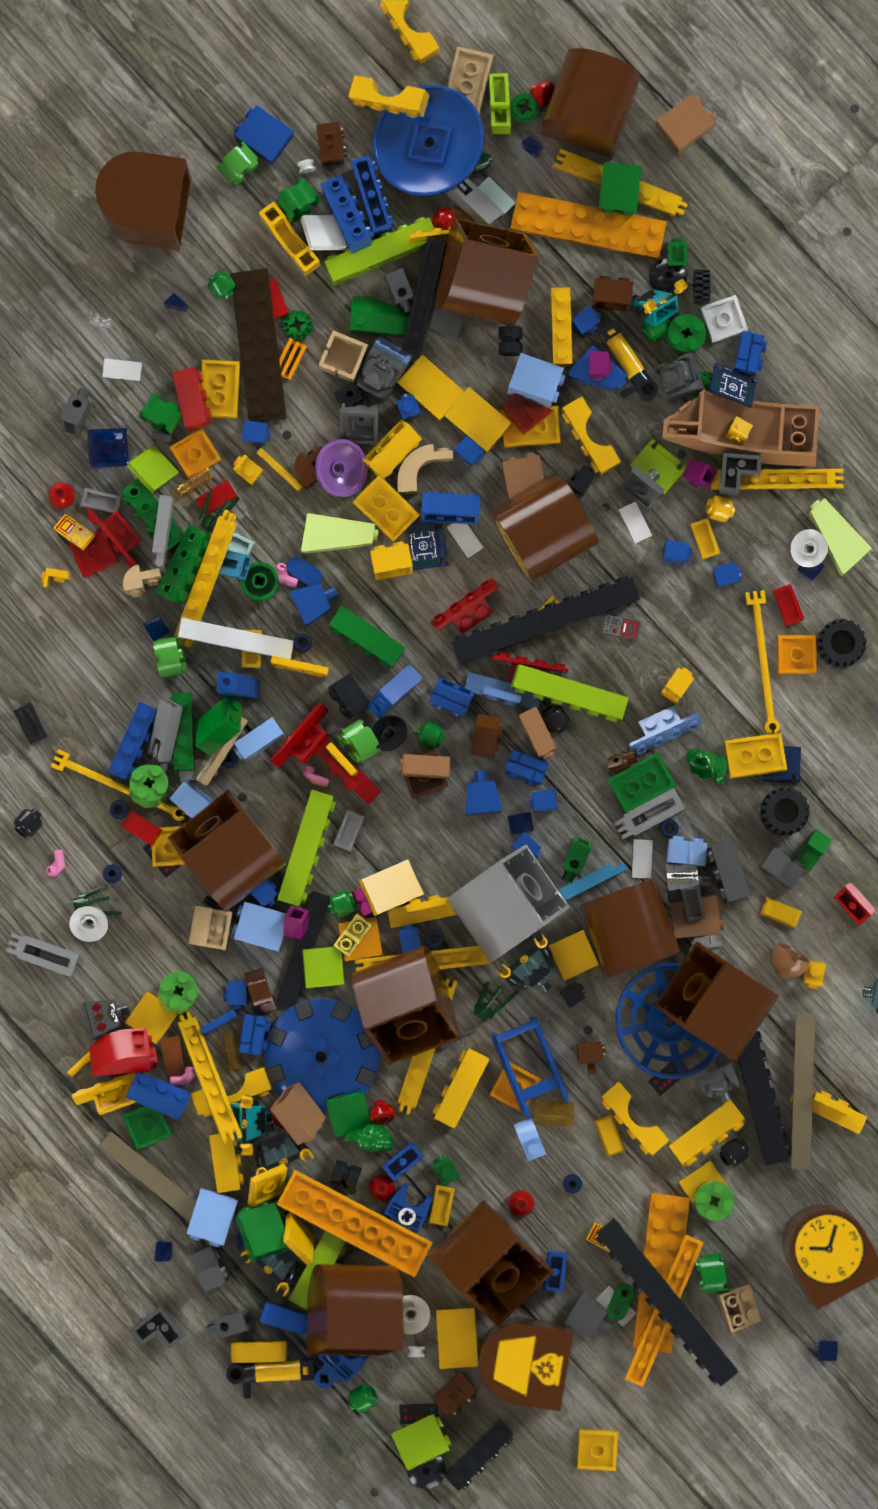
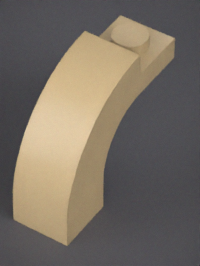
(414, 462)

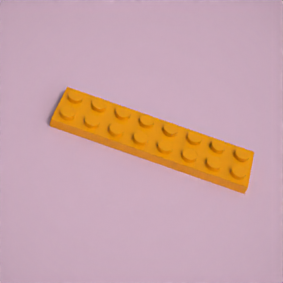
(588, 225)
(354, 1223)
(663, 1239)

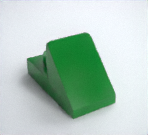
(813, 849)

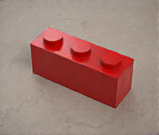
(192, 398)

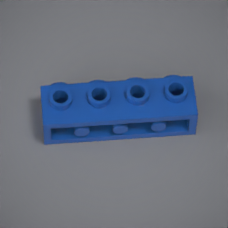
(373, 202)
(346, 213)
(133, 741)

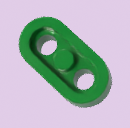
(618, 1301)

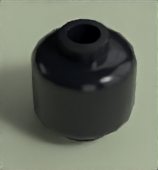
(555, 719)
(28, 823)
(734, 1152)

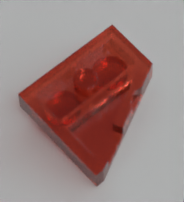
(524, 412)

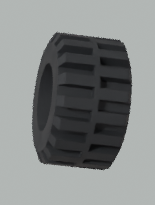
(856, 636)
(796, 799)

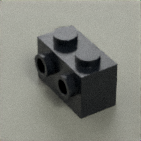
(348, 696)

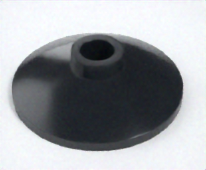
(657, 275)
(395, 735)
(431, 1479)

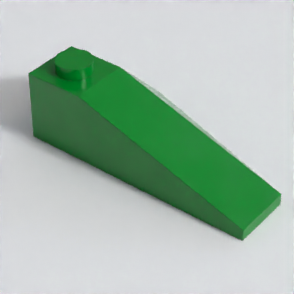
(377, 318)

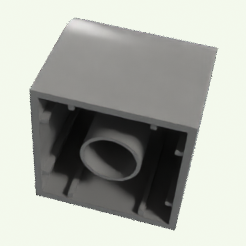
(508, 903)

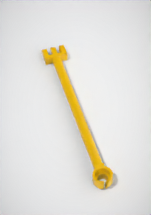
(763, 658)
(64, 762)

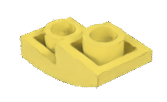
(353, 934)

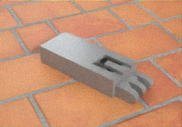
(475, 203)
(162, 529)
(164, 733)
(655, 811)
(50, 957)

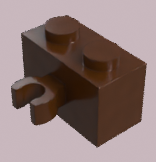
(330, 143)
(486, 735)
(590, 1053)
(454, 1394)

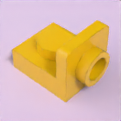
(738, 431)
(247, 469)
(57, 575)
(814, 975)

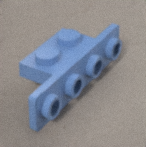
(499, 690)
(662, 728)

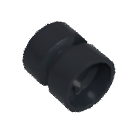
(510, 340)
(345, 1175)

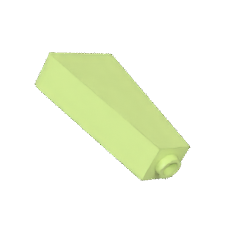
(333, 533)
(843, 542)

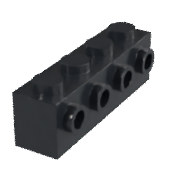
(479, 1454)

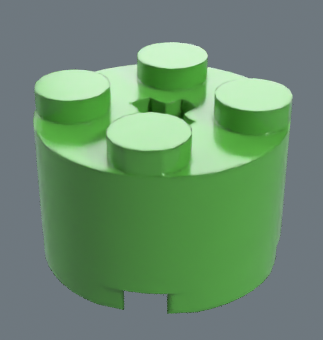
(237, 163)
(170, 656)
(359, 742)
(152, 776)
(174, 1003)
(724, 1203)

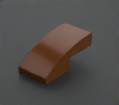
(172, 1056)

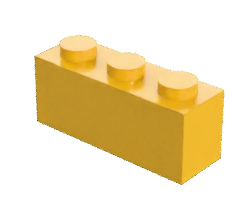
(392, 449)
(226, 1164)

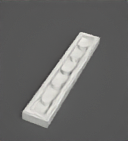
(235, 638)

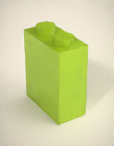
(421, 1441)

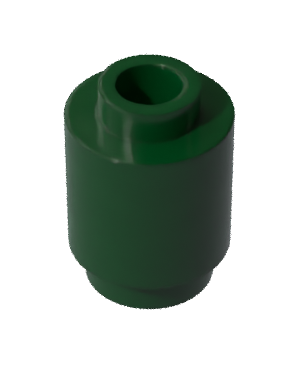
(483, 163)

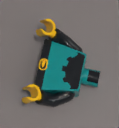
(657, 305)
(251, 1122)

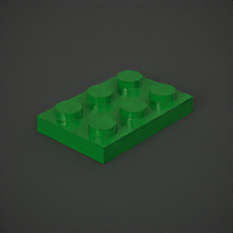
(641, 782)

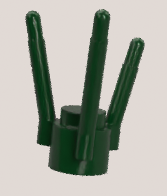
(209, 522)
(82, 901)
(483, 1010)

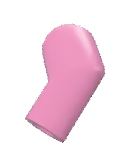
(284, 577)
(315, 779)
(58, 865)
(185, 1079)

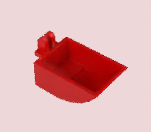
(123, 1053)

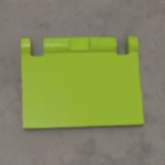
(661, 461)

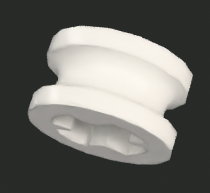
(306, 166)
(411, 1219)
(416, 1351)

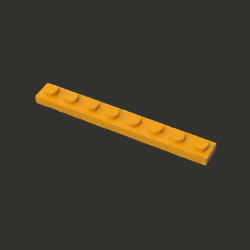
(656, 1328)

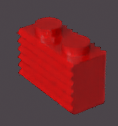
(855, 903)

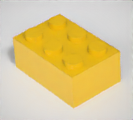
(391, 561)

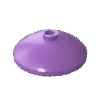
(350, 471)

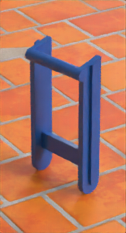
(541, 1087)

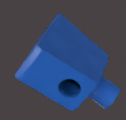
(313, 602)
(482, 796)

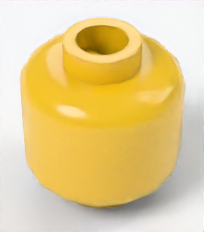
(719, 508)

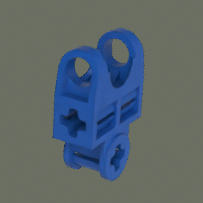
(399, 1202)
(330, 1367)

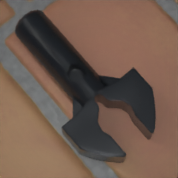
(212, 903)

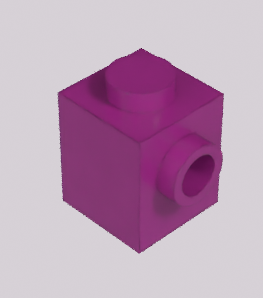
(599, 365)
(699, 474)
(296, 922)

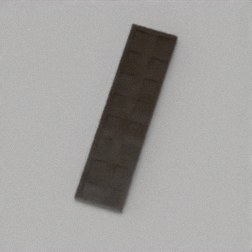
(258, 346)

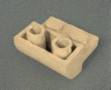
(135, 580)
(210, 928)
(738, 1308)

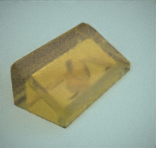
(554, 1113)

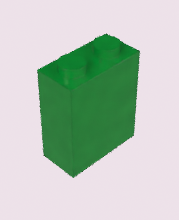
(620, 187)
(218, 725)
(262, 1231)

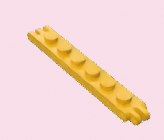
(592, 172)
(789, 479)
(209, 570)
(445, 958)
(418, 1071)
(208, 1077)

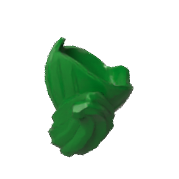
(706, 765)
(371, 1138)

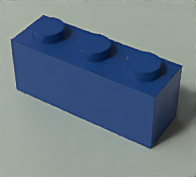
(450, 508)
(158, 1095)

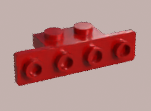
(119, 532)
(469, 610)
(538, 664)
(304, 739)
(360, 783)

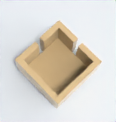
(344, 357)

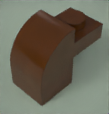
(304, 468)
(260, 991)

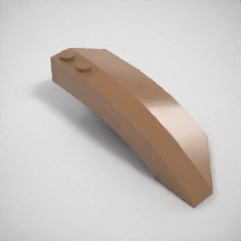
(779, 431)

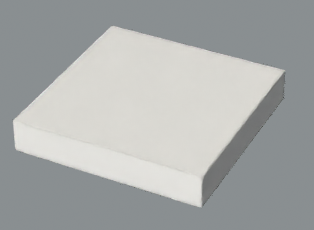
(322, 232)
(723, 319)

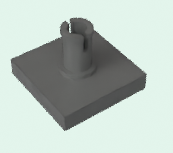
(642, 487)

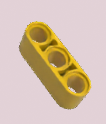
(258, 1351)

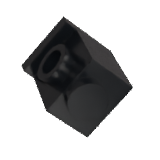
(581, 480)

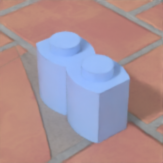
(686, 852)

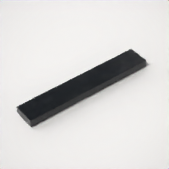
(424, 295)
(295, 972)

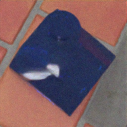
(107, 448)

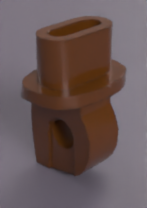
(621, 761)

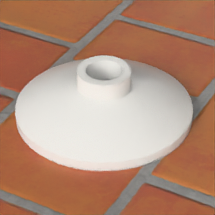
(801, 544)
(88, 931)
(421, 1317)

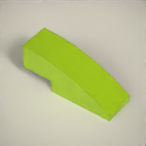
(499, 103)

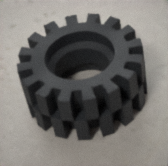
(701, 287)

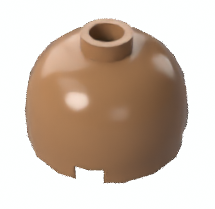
(788, 962)

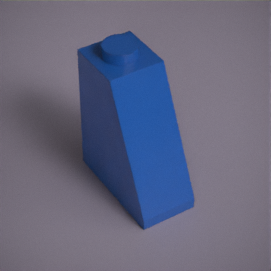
(580, 373)
(284, 1317)

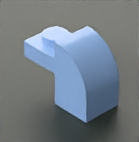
(529, 1139)

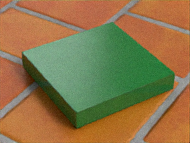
(348, 1113)
(146, 1126)

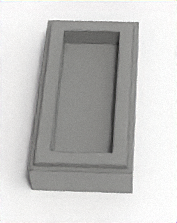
(100, 501)
(348, 830)

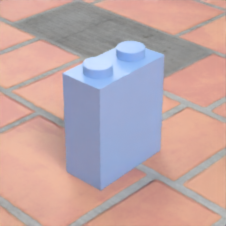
(536, 380)
(258, 740)
(260, 926)
(212, 1217)

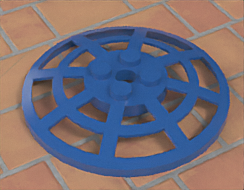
(658, 1030)

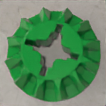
(520, 100)
(305, 329)

